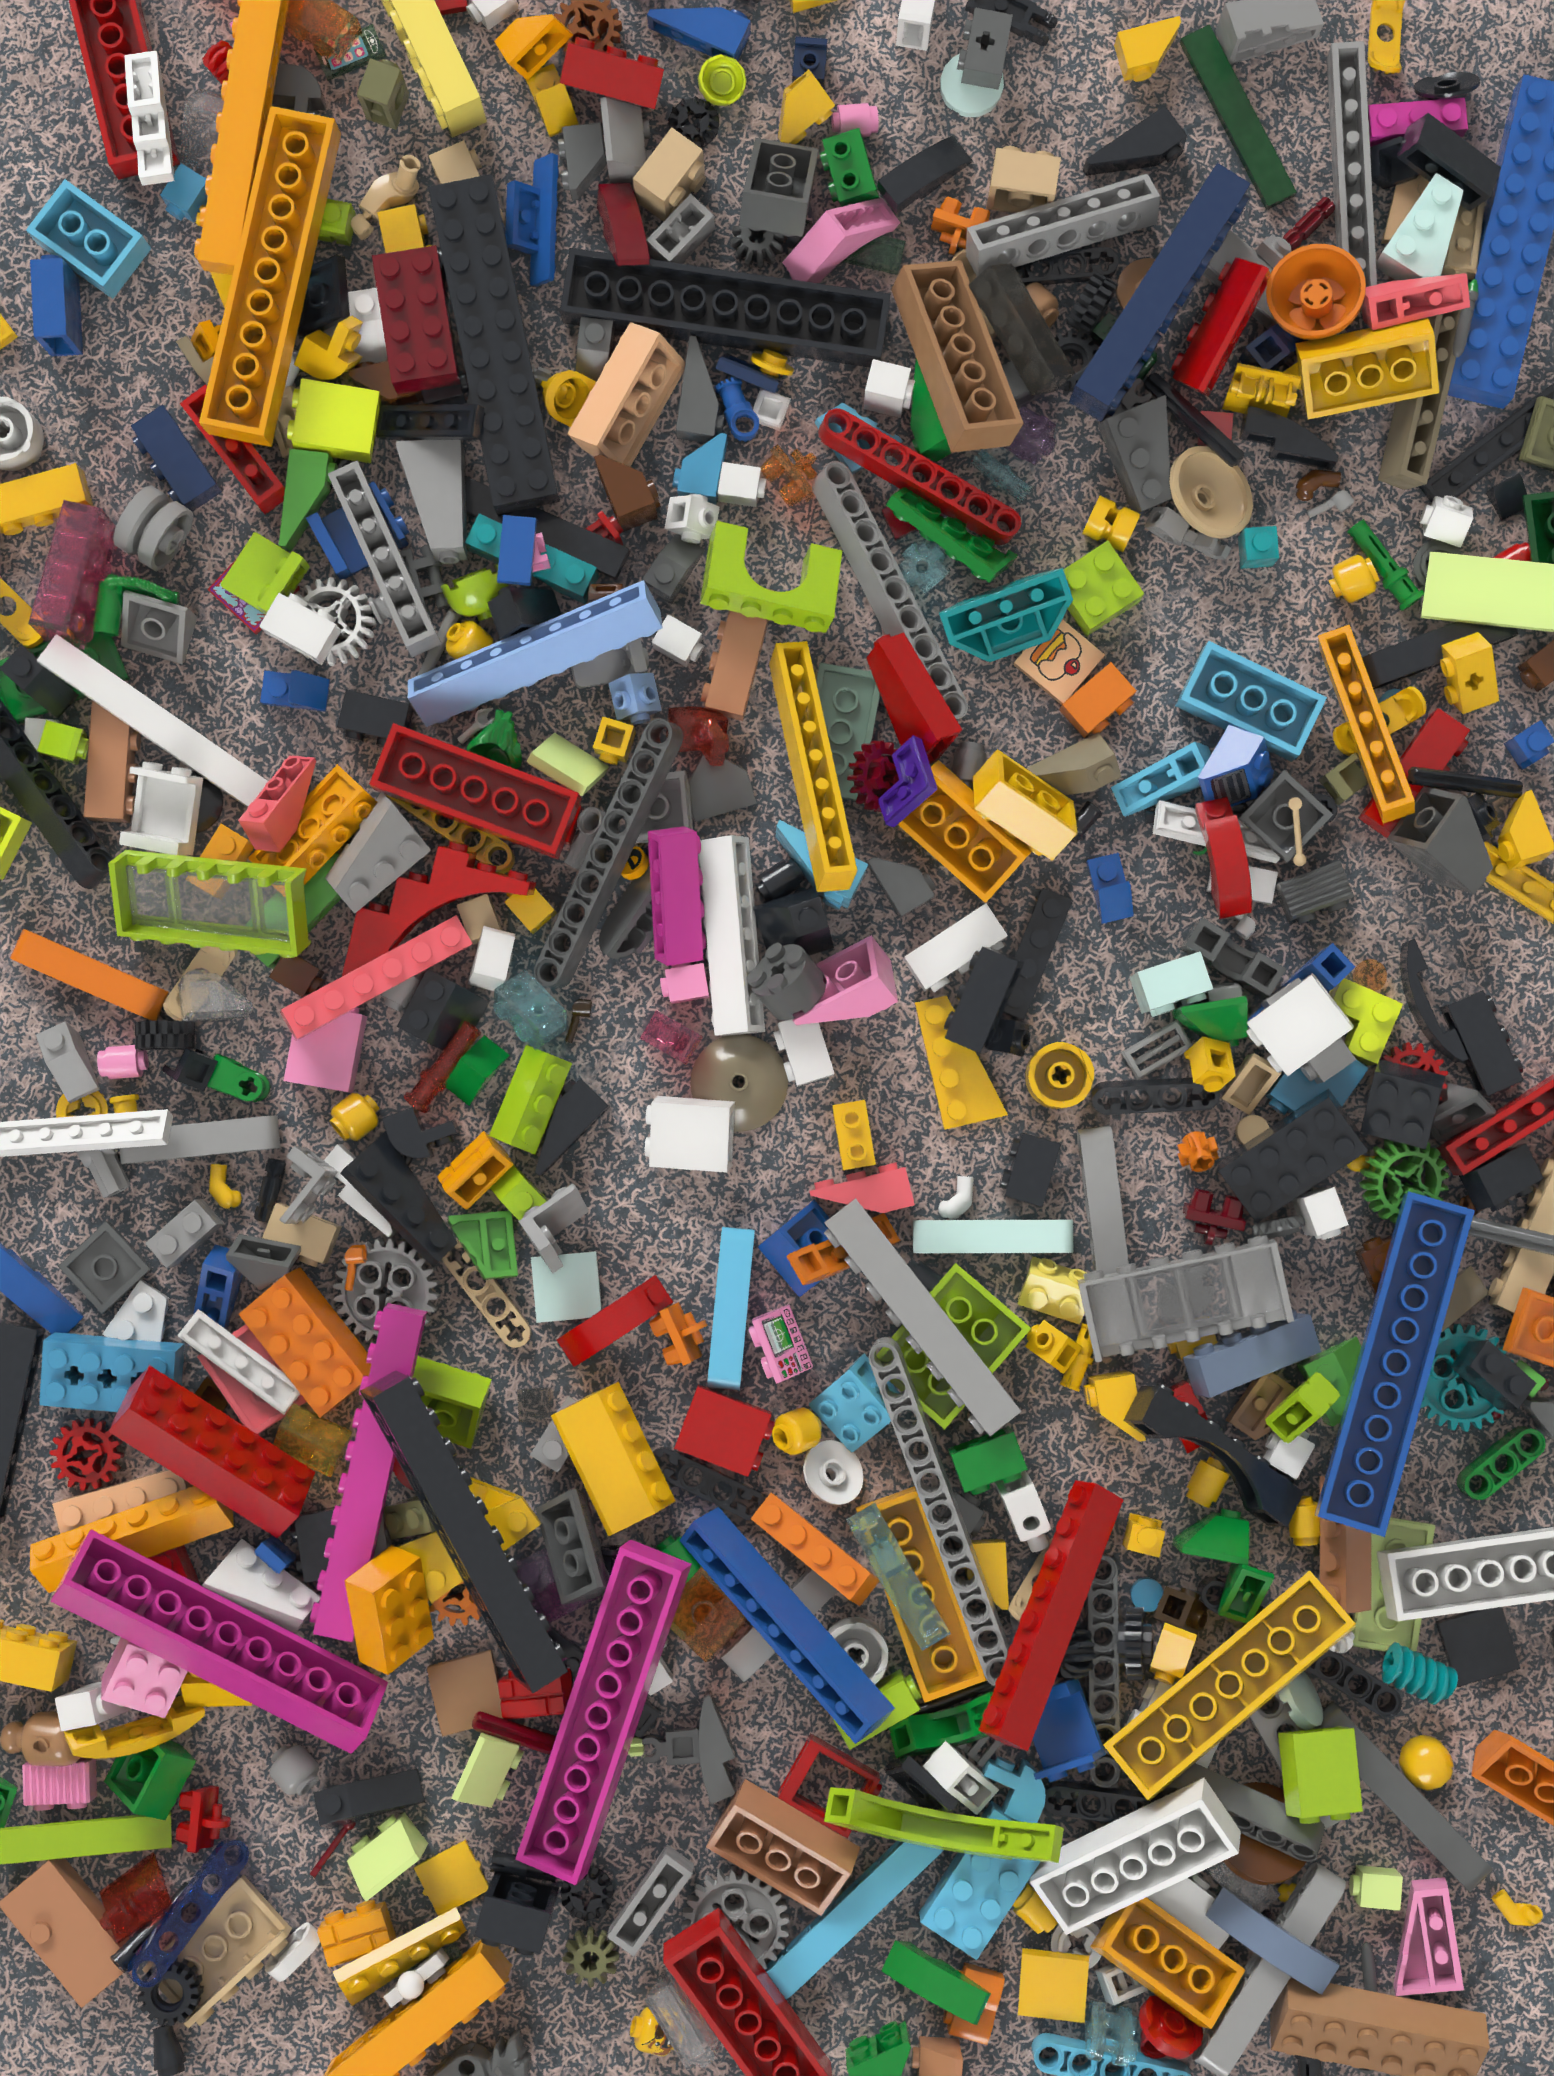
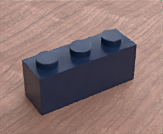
(174, 459)

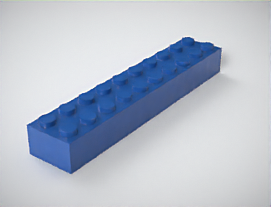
(1511, 249)
(1394, 1363)

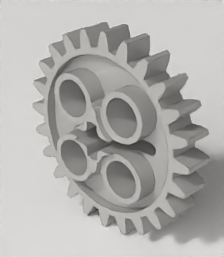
(415, 1294)
(756, 1901)

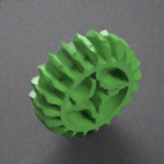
(1410, 1167)

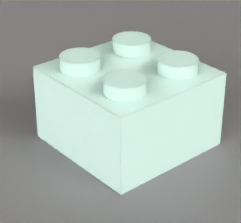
(1170, 983)

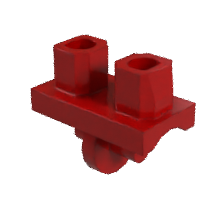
(205, 1818)

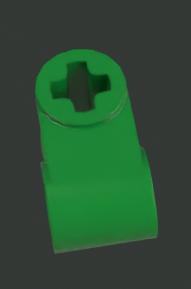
(232, 1079)

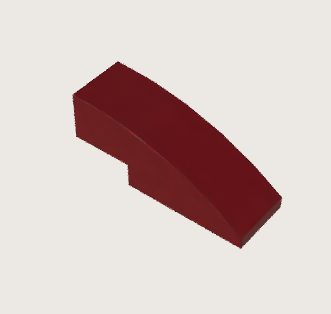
(622, 224)

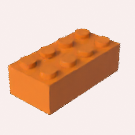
(308, 1341)

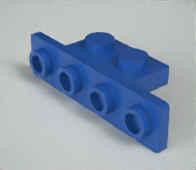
(533, 218)

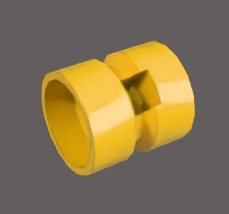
(1118, 533)

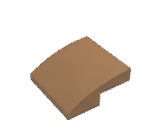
(463, 1689)

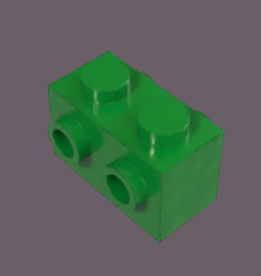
(850, 168)

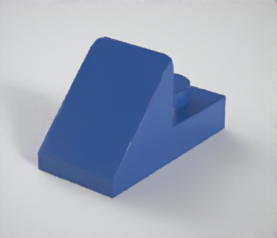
(295, 690)
(1110, 888)

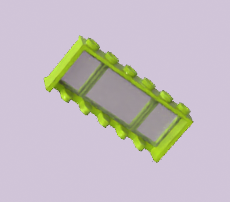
(209, 903)

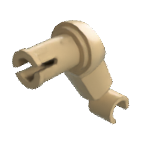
(387, 192)

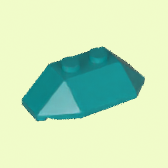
(1009, 616)

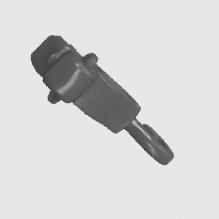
(505, 2060)

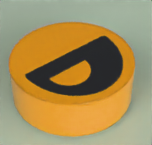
(636, 864)

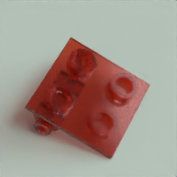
(134, 1899)

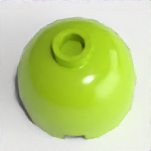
(473, 592)

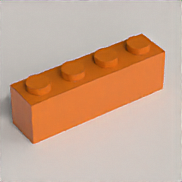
(815, 1549)

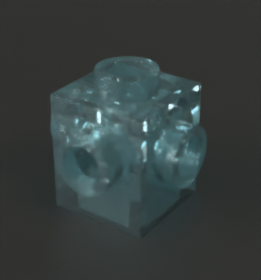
(929, 577)

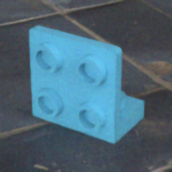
(853, 1405)

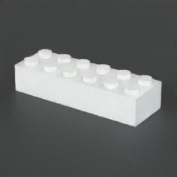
(1468, 1574)
(1137, 1856)

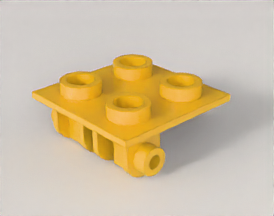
(1261, 389)

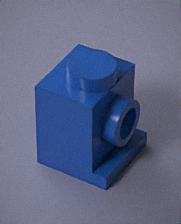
(1530, 745)

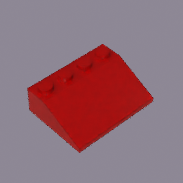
(1222, 325)

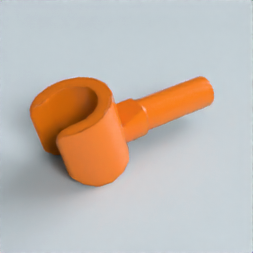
(354, 1255)

